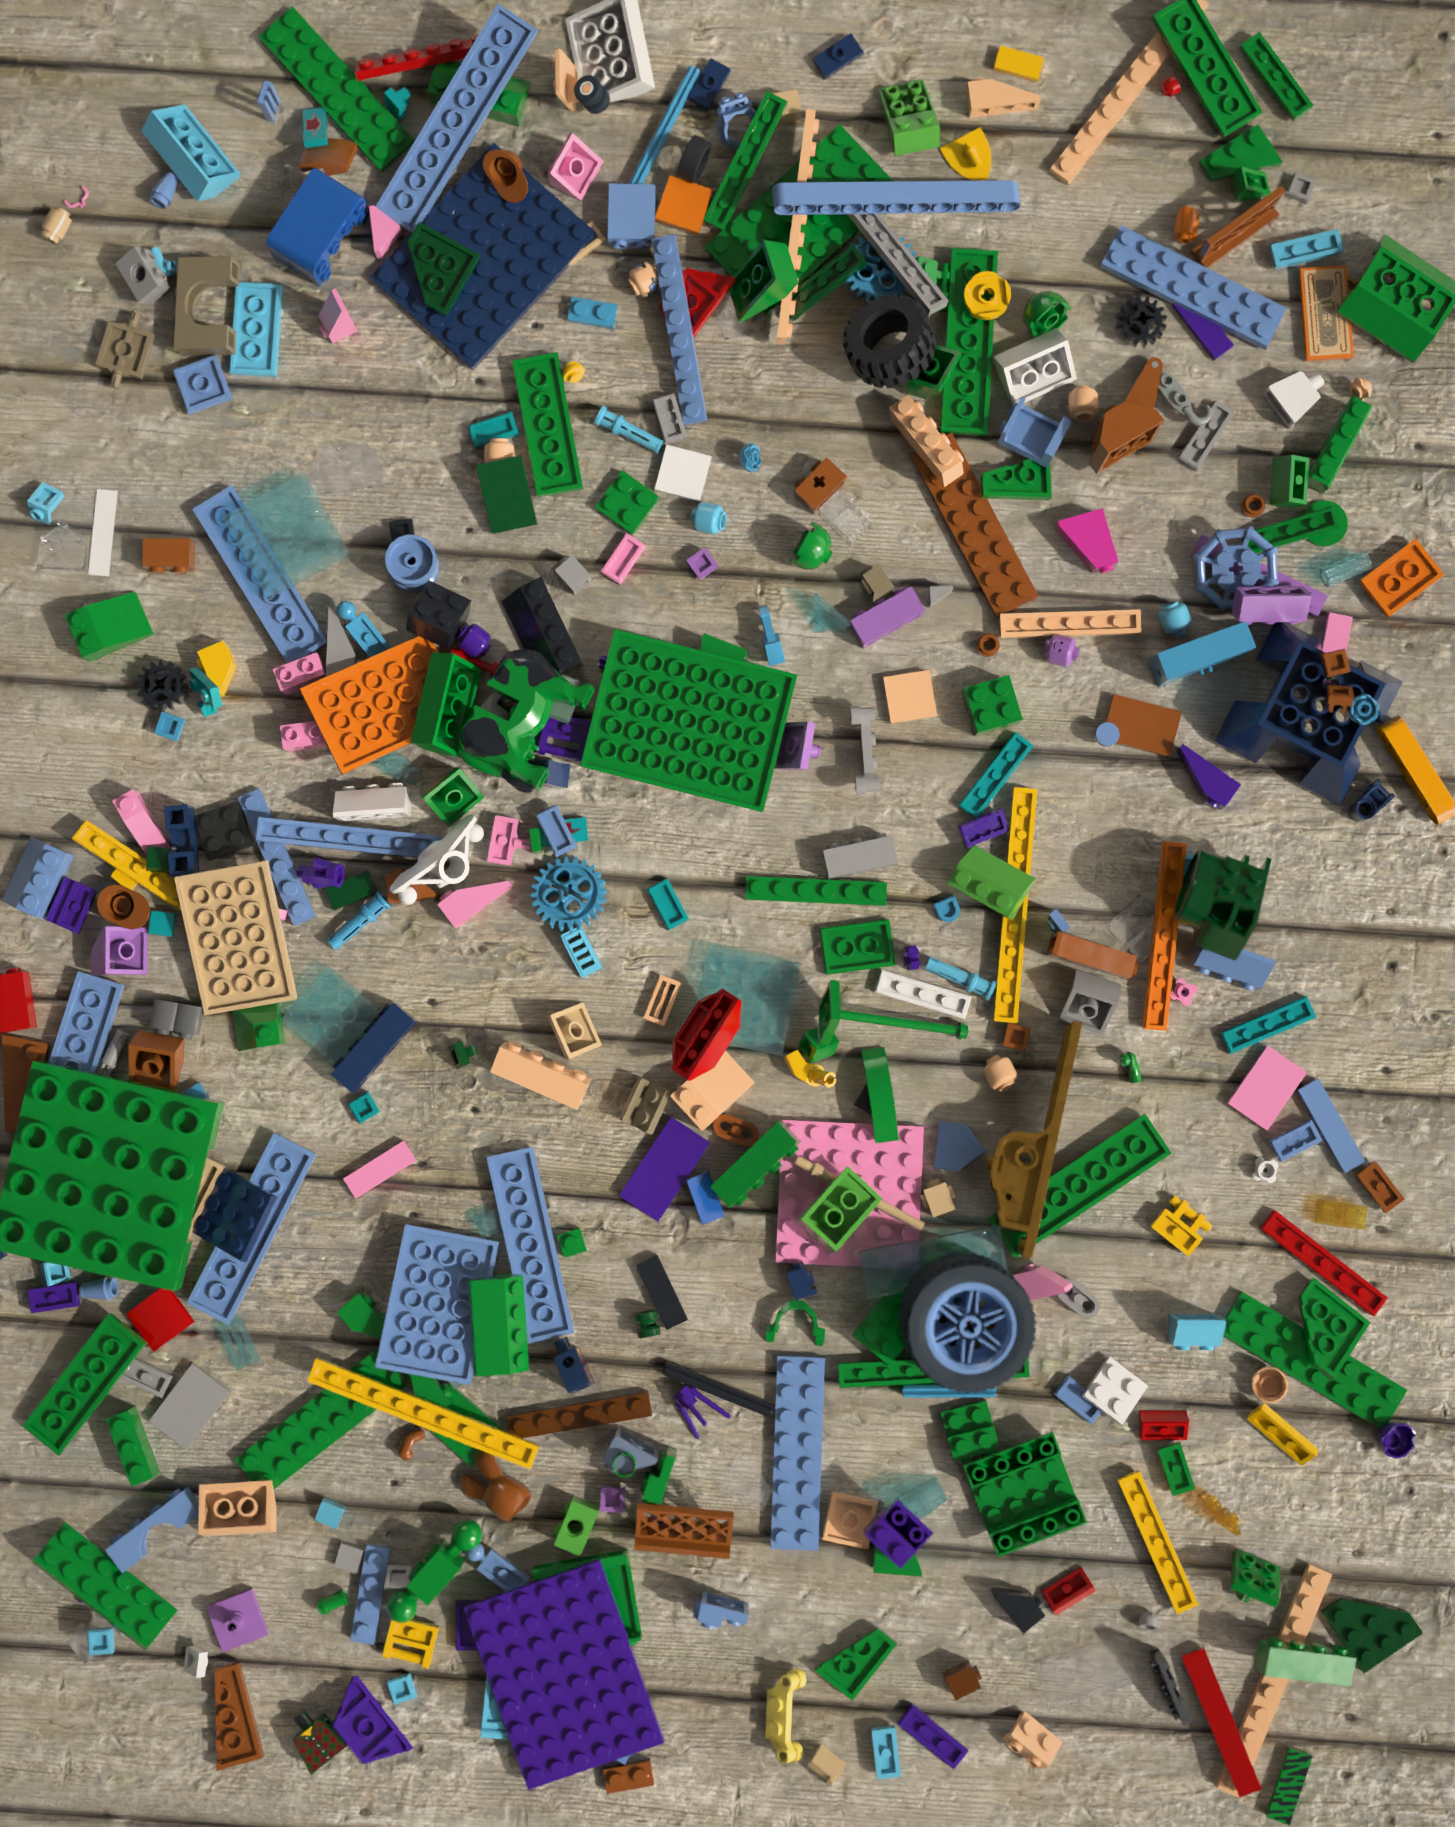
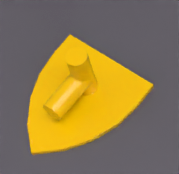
(969, 156)

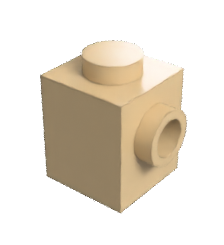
(938, 1197)

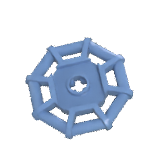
(1226, 557)

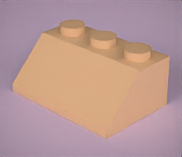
(237, 1508)

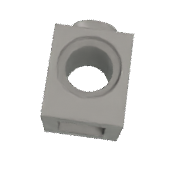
(572, 574)

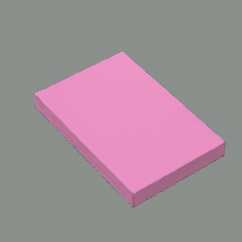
(1266, 1087)

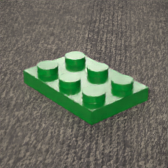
(880, 1329)

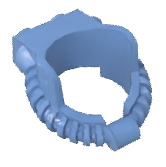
(729, 108)

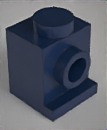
(800, 1281)

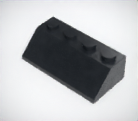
(541, 626)

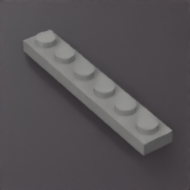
(900, 261)

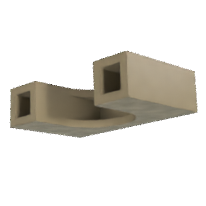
(193, 278)

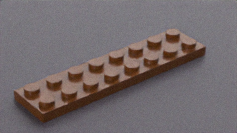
(979, 537)

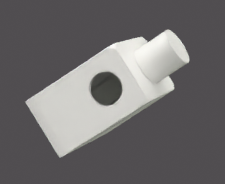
(1294, 396)

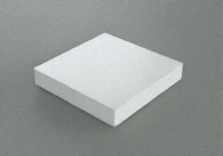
(683, 473)

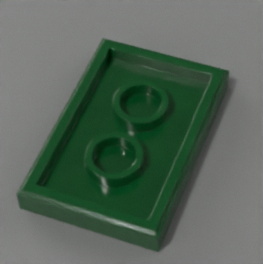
(506, 494)

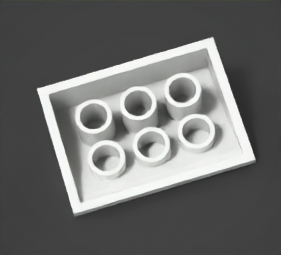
(612, 47)

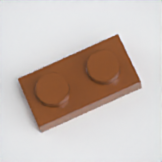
(1379, 1187)
(628, 1776)

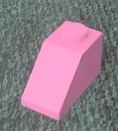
(1041, 1281)

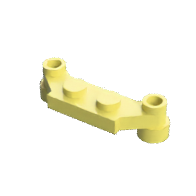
(779, 1716)

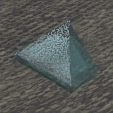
(826, 617)

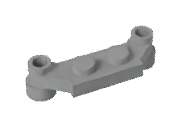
(867, 782)

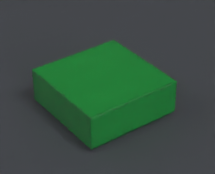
(536, 843)

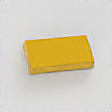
(1018, 63)

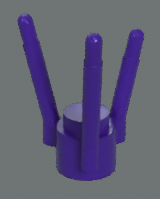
(686, 1399)

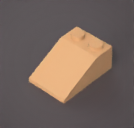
(713, 1091)

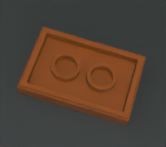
(1144, 725)

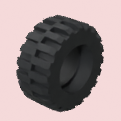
(883, 318)

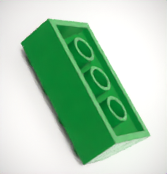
(508, 106)
(445, 703)
(498, 1325)

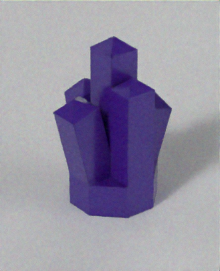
(322, 874)

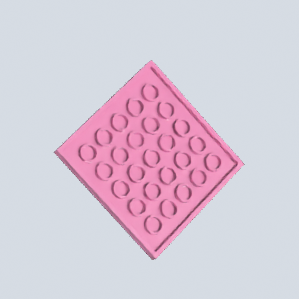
(887, 1167)

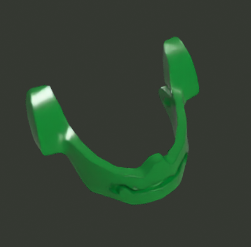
(797, 1305)

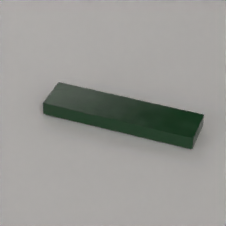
(826, 280)

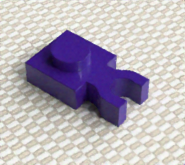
(910, 958)

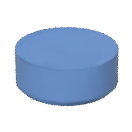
(1107, 734)

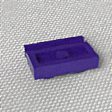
(72, 905)

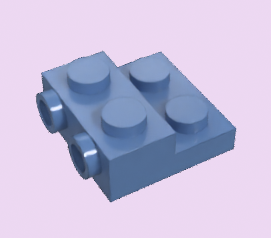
(713, 1608)

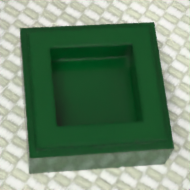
(157, 859)

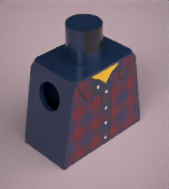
(579, 1375)

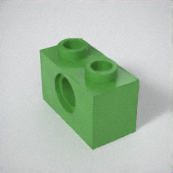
(571, 1539)

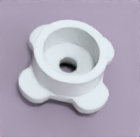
(1271, 1172)

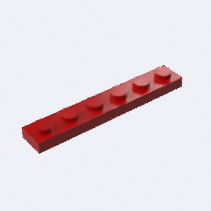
(413, 58)

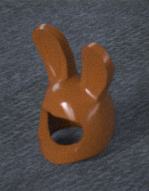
(503, 1495)

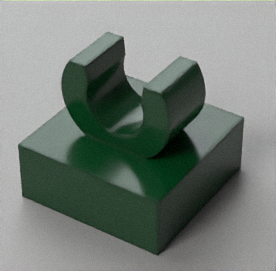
(461, 1055)

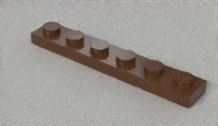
(580, 1415)

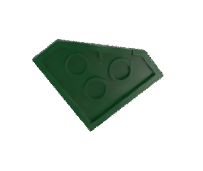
(441, 267)
(1370, 1630)

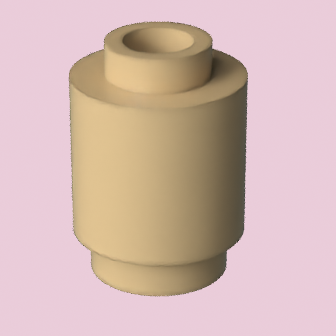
(55, 225)

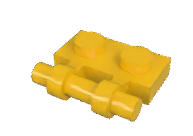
(1176, 1231)

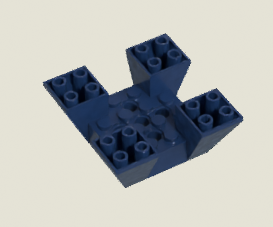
(1281, 718)

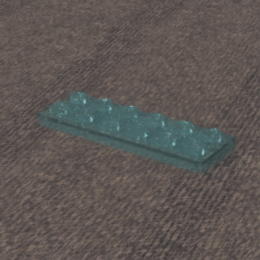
(890, 1267)

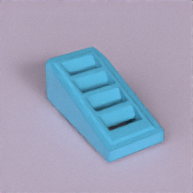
(589, 970)

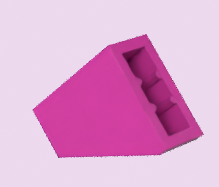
(1090, 540)

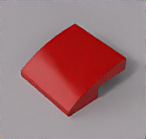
(160, 1318)

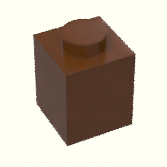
(963, 1679)

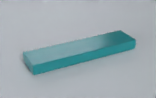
(995, 775)
(1267, 1025)

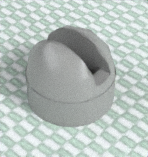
(1148, 1622)

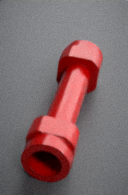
(485, 666)

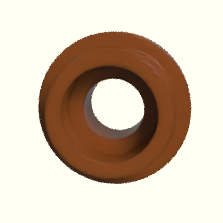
(1257, 500)
(987, 638)

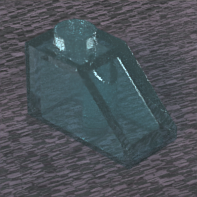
(923, 1498)

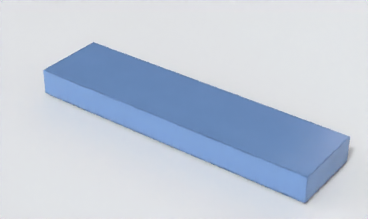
(1330, 1125)

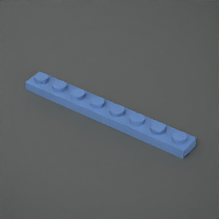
(679, 330)
(343, 837)

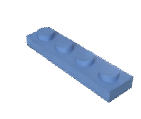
(370, 1594)

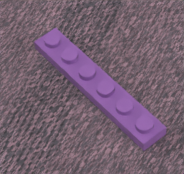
(1317, 597)

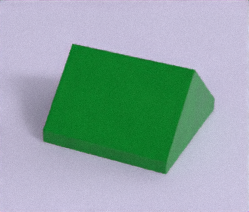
(453, 796)

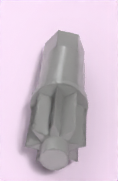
(113, 1053)

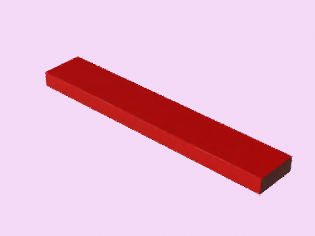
(1323, 1263)
(1221, 1722)

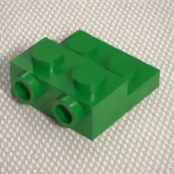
(969, 1431)
(656, 1481)

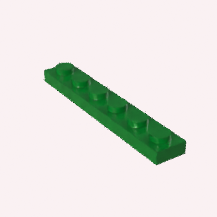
(745, 160)
(816, 891)

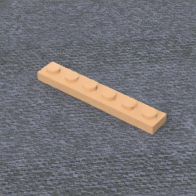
(1070, 623)

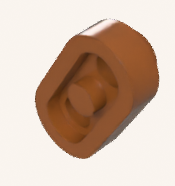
(735, 1130)

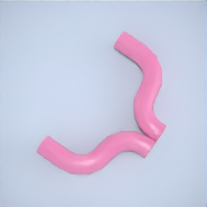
(82, 200)

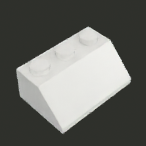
(1035, 366)
(372, 803)

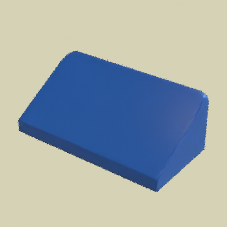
(705, 1198)

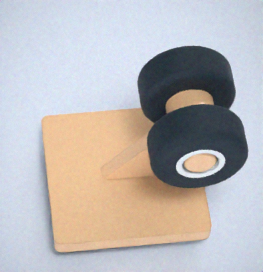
(570, 90)

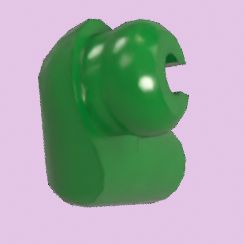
(1129, 1060)

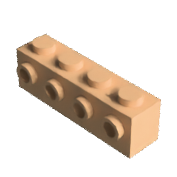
(926, 440)
(540, 1074)

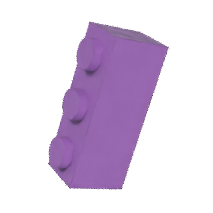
(1271, 604)
(886, 616)

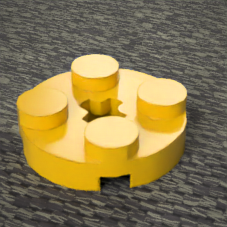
(994, 285)

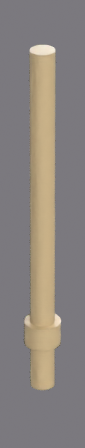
(818, 1171)

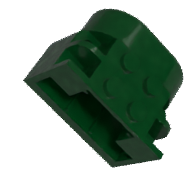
(1221, 901)

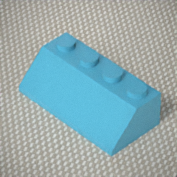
(190, 151)

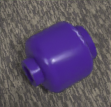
(474, 640)

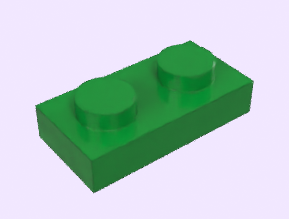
(1175, 1468)

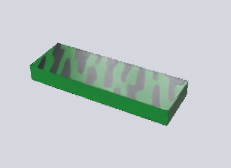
(1288, 1785)

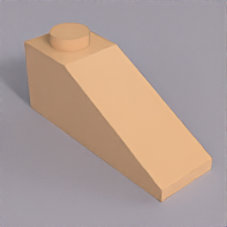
(995, 98)

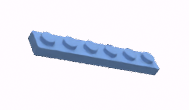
(279, 861)

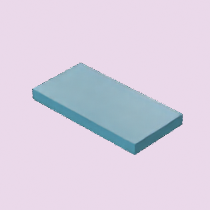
(257, 328)

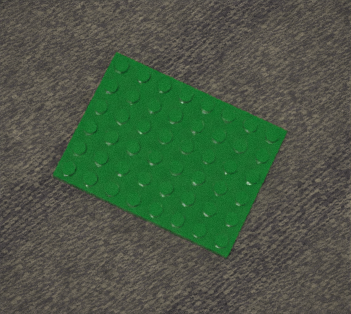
(688, 720)

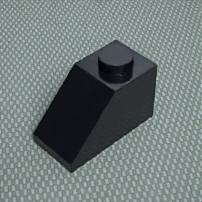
(1020, 1607)

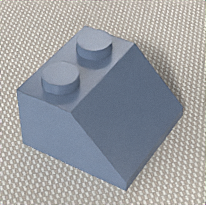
(624, 1442)

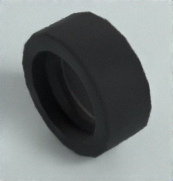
(694, 159)

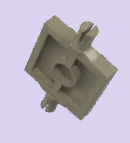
(125, 350)

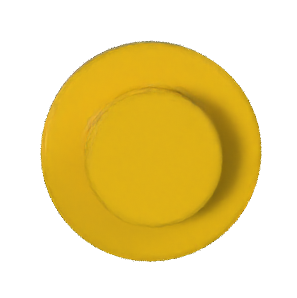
(573, 372)

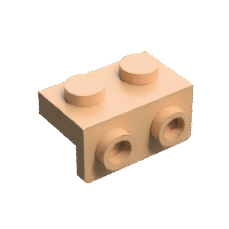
(1032, 1741)

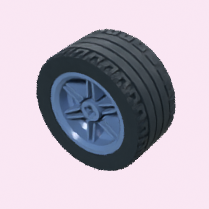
(932, 1296)

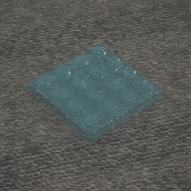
(286, 536)
(765, 993)

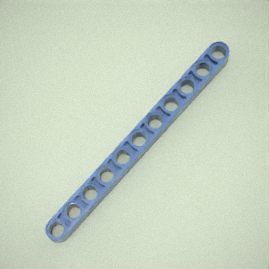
(895, 197)

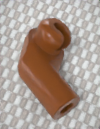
(406, 1443)

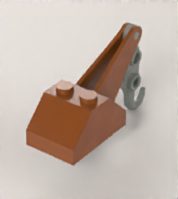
(1135, 420)

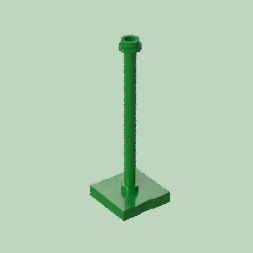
(831, 1014)

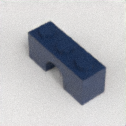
(182, 830)

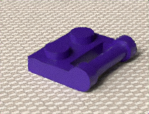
(574, 732)

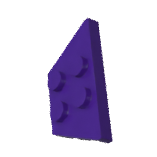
(366, 1726)

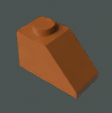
(423, 891)

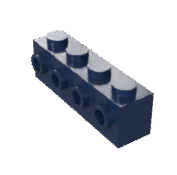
(374, 1047)

